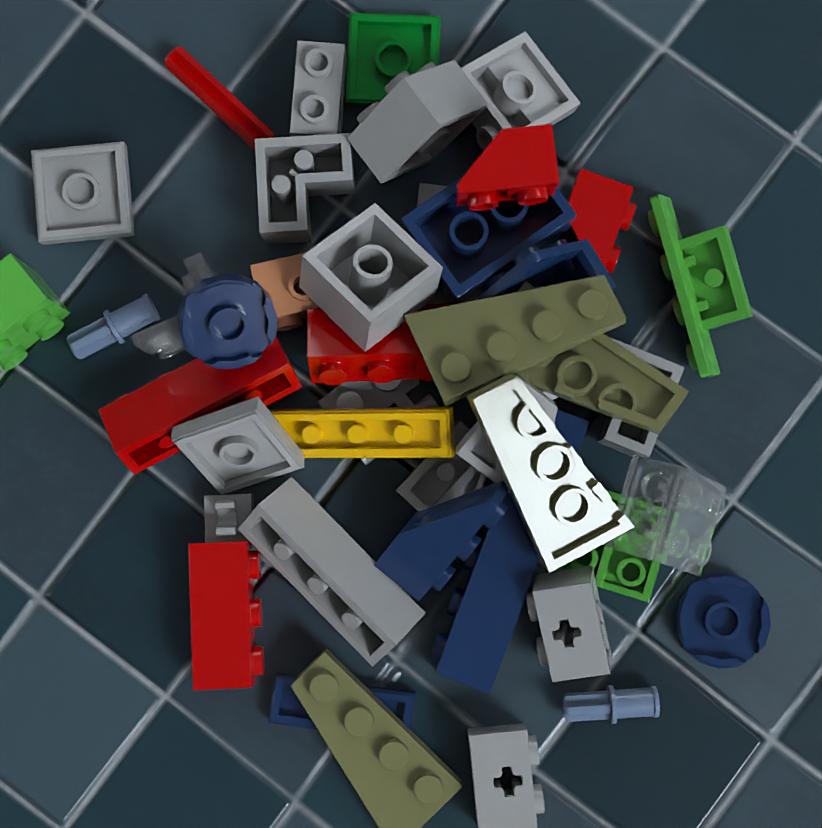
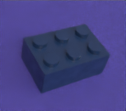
(485, 242)

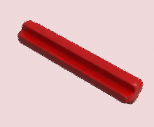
(216, 96)

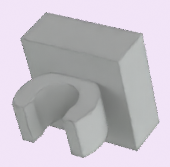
(225, 515)

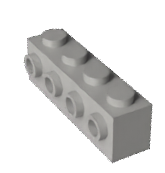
(334, 569)

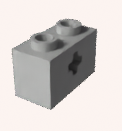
(318, 89)
(573, 597)
(489, 752)

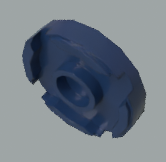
(227, 321)
(721, 620)

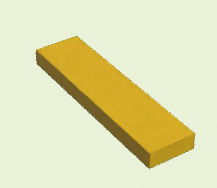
(371, 432)

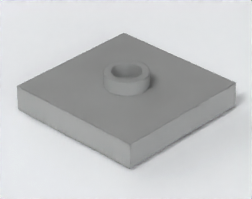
(82, 193)
(238, 446)

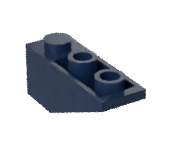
(438, 534)

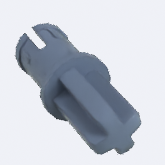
(113, 327)
(611, 704)

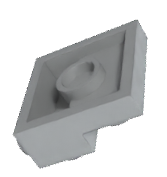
(518, 88)

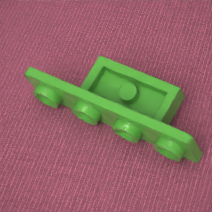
(705, 282)

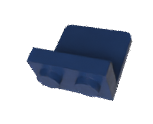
(546, 267)

